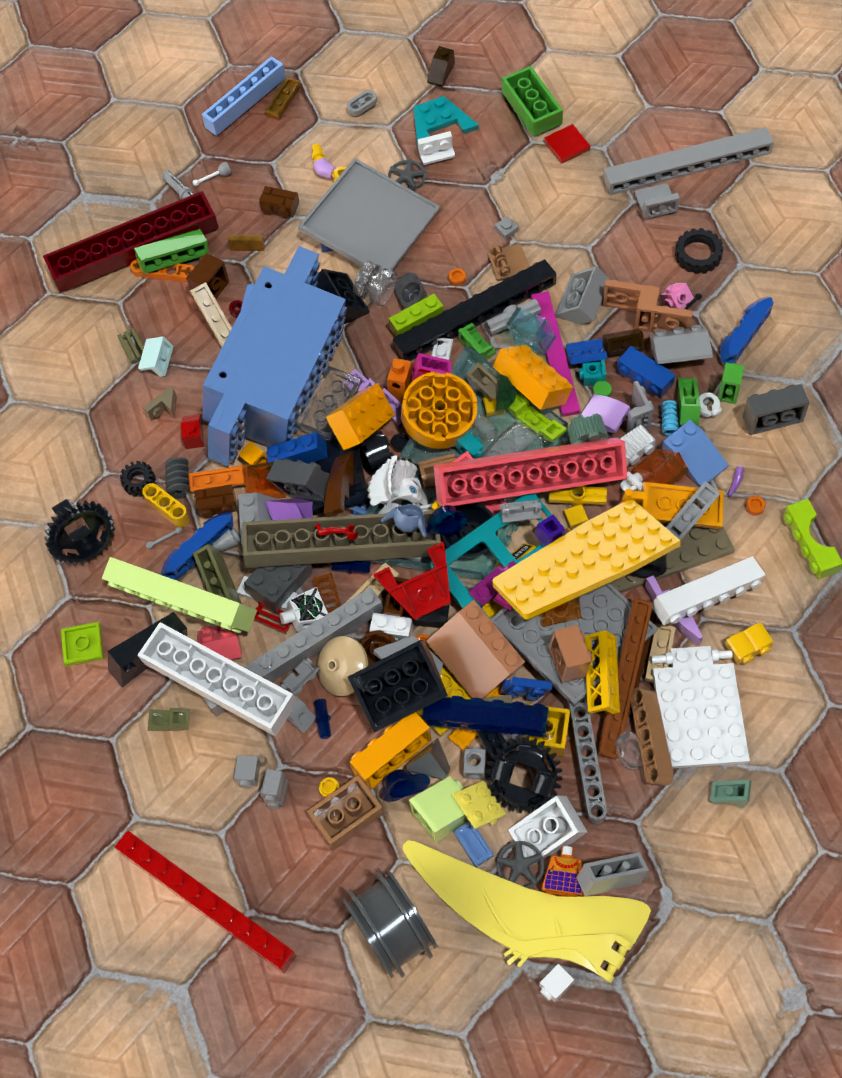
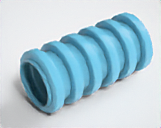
(669, 417)

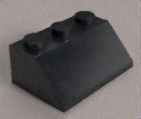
(342, 286)

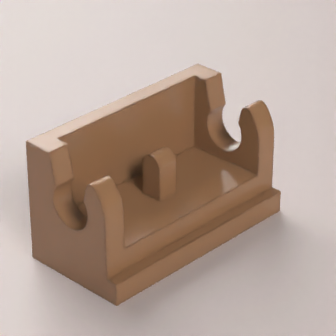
(426, 469)

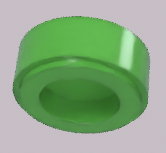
(602, 388)

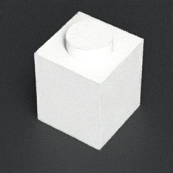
(556, 983)

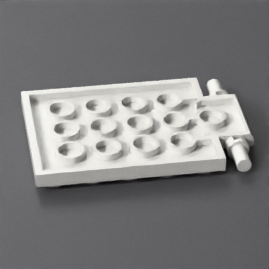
(700, 708)

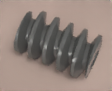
(177, 477)

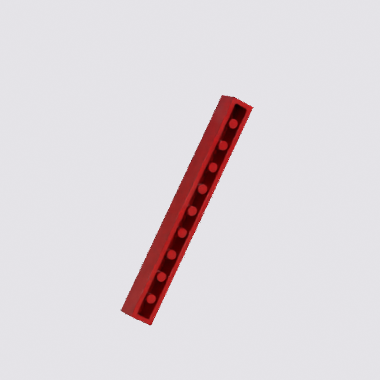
(206, 902)

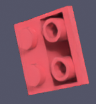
(221, 641)

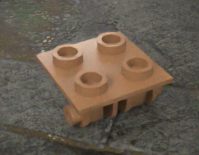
(507, 260)

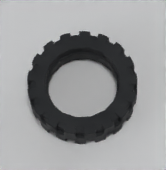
(701, 236)

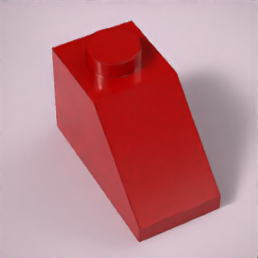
(192, 431)

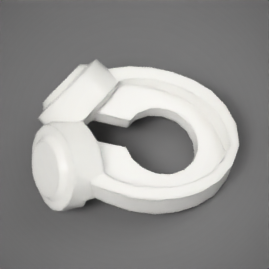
(716, 409)

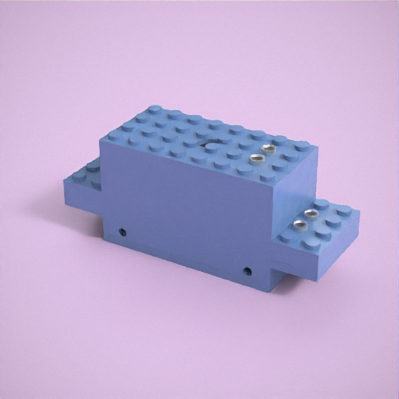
(272, 358)

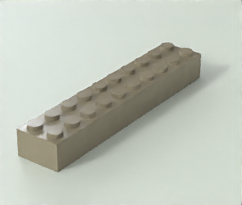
(299, 543)

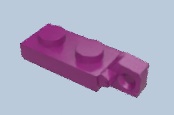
(484, 591)

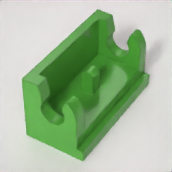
(472, 339)

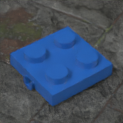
(527, 688)

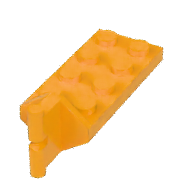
(667, 500)

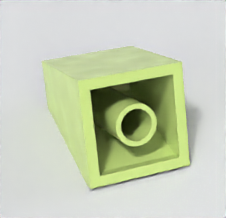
(438, 809)

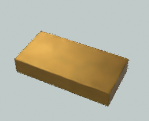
(246, 243)

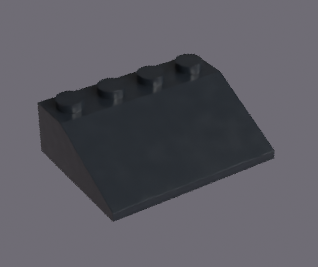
(358, 492)
(398, 685)

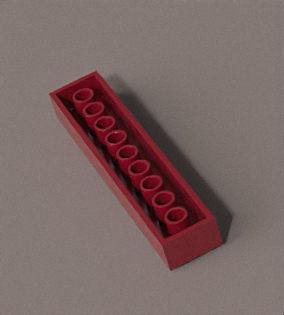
(115, 246)

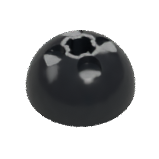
(476, 516)

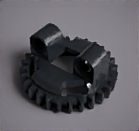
(82, 538)
(531, 755)

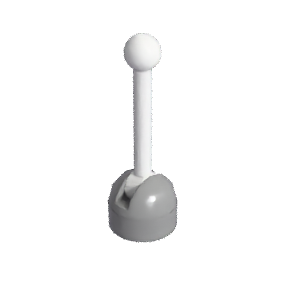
(223, 170)

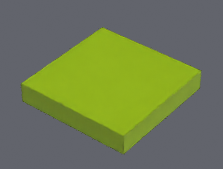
(82, 644)

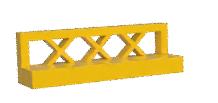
(608, 673)

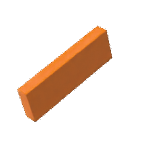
(216, 478)

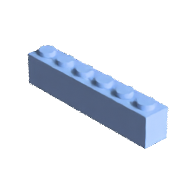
(243, 96)

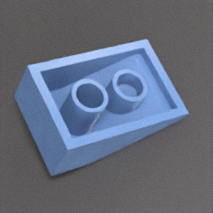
(697, 452)

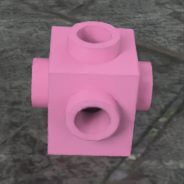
(677, 295)

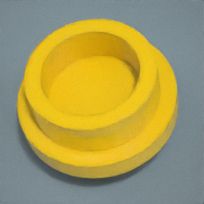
(328, 786)

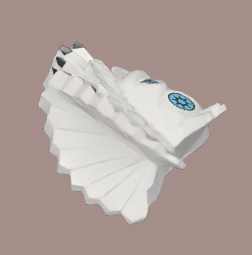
(394, 484)

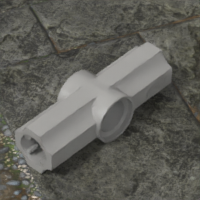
(499, 322)

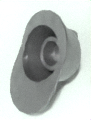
(410, 289)

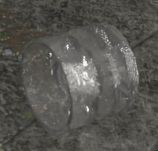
(375, 283)

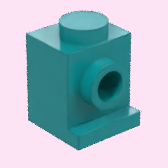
(592, 372)
(471, 444)

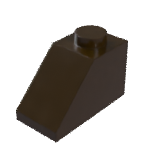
(441, 66)

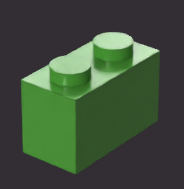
(731, 383)

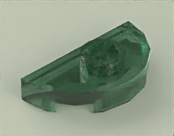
(505, 393)

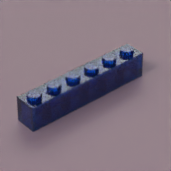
(488, 716)

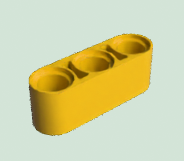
(160, 499)

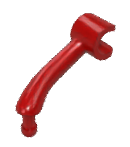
(350, 528)

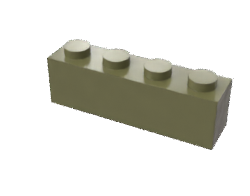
(215, 573)

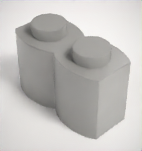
(274, 788)

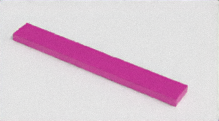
(556, 355)

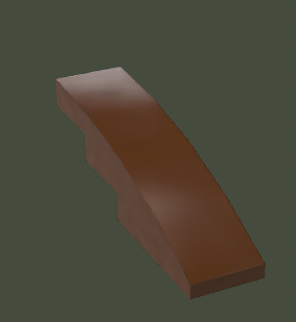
(338, 484)

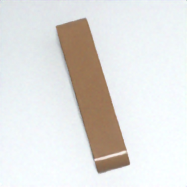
(651, 737)

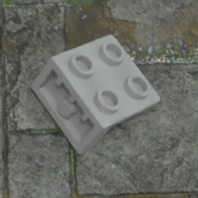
(657, 200)
(643, 409)

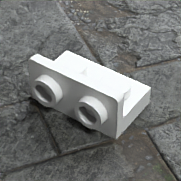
(436, 148)

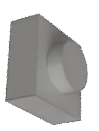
(506, 227)

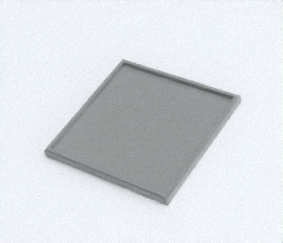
(369, 217)

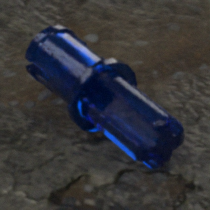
(351, 566)
(322, 718)

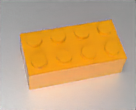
(533, 376)
(360, 416)
(391, 750)

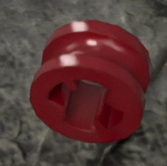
(237, 303)

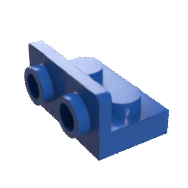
(585, 351)

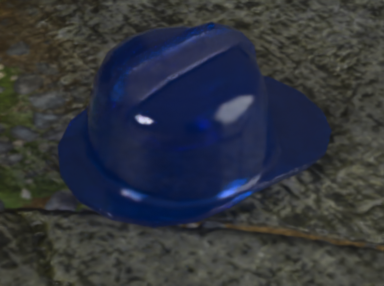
(446, 521)
(403, 784)

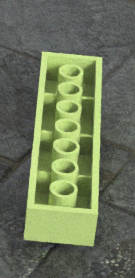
(179, 596)

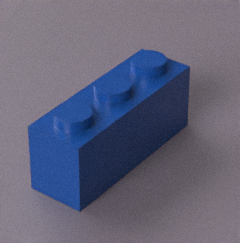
(646, 371)
(304, 448)

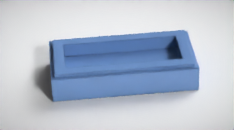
(473, 844)

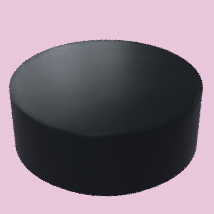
(399, 442)

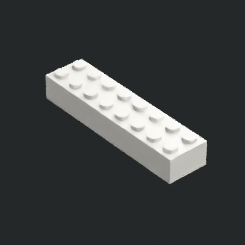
(218, 679)

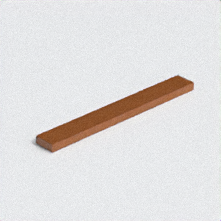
(627, 672)

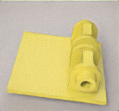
(479, 805)

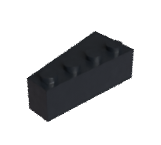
(123, 658)

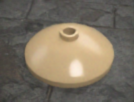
(348, 659)

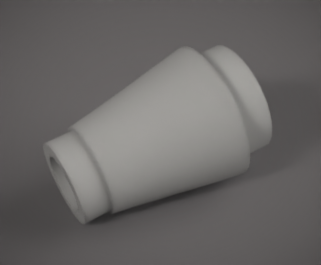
(228, 540)

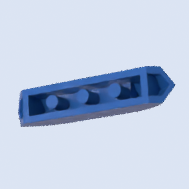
(741, 336)
(182, 559)

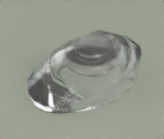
(629, 751)

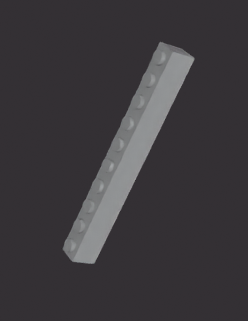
(688, 161)
(312, 639)

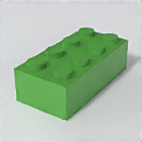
(532, 101)

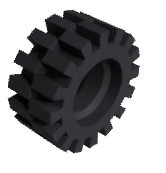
(133, 470)

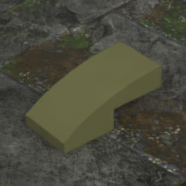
(168, 720)

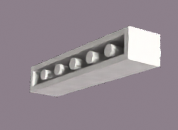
(708, 590)

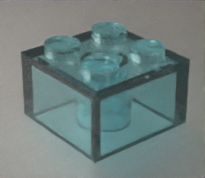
(531, 330)

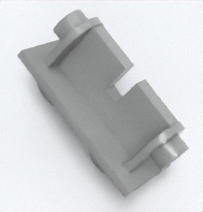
(520, 511)
(305, 671)

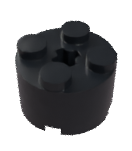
(375, 450)

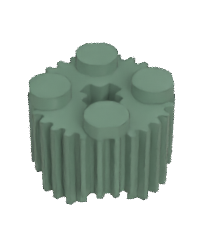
(586, 429)

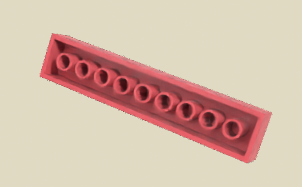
(530, 472)

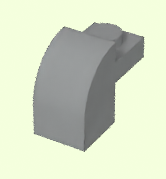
(301, 716)

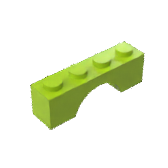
(822, 559)

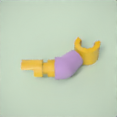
(322, 166)

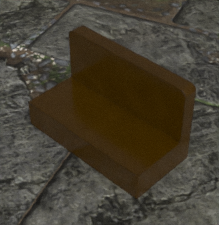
(620, 341)

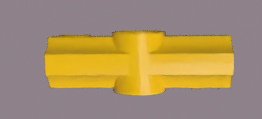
(590, 495)

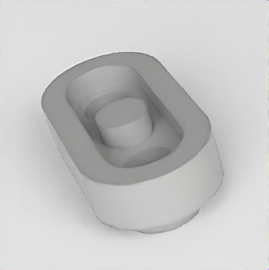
(362, 103)

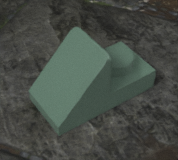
(731, 792)

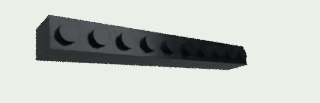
(475, 310)

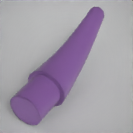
(738, 476)

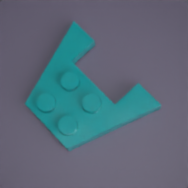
(440, 114)

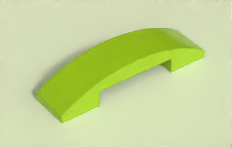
(530, 417)

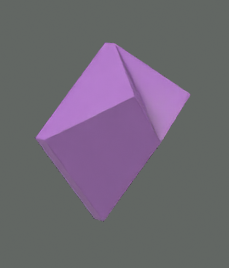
(290, 509)

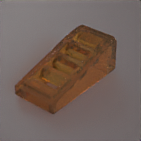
(322, 579)

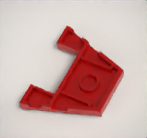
(424, 592)

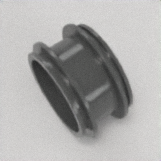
(390, 923)

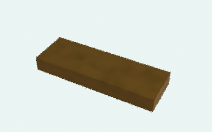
(282, 98)

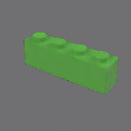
(171, 251)

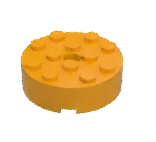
(438, 410)

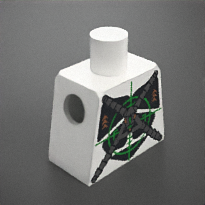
(304, 609)

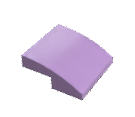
(611, 410)

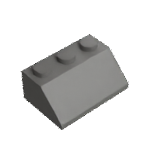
(582, 296)
(680, 344)
(253, 508)

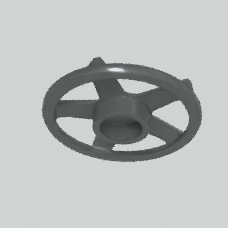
(408, 175)
(521, 864)

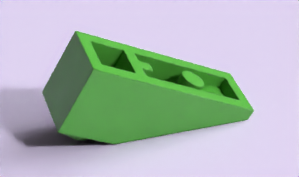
(688, 400)

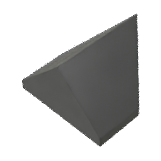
(430, 761)

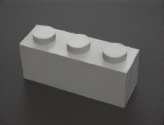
(612, 874)

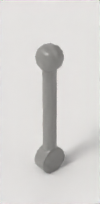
(150, 545)

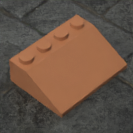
(475, 651)

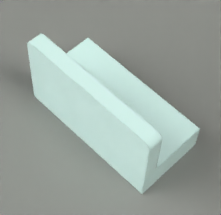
(156, 355)

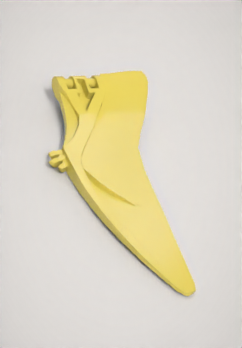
(534, 921)

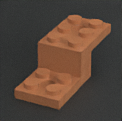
(645, 301)

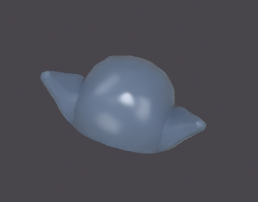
(408, 518)

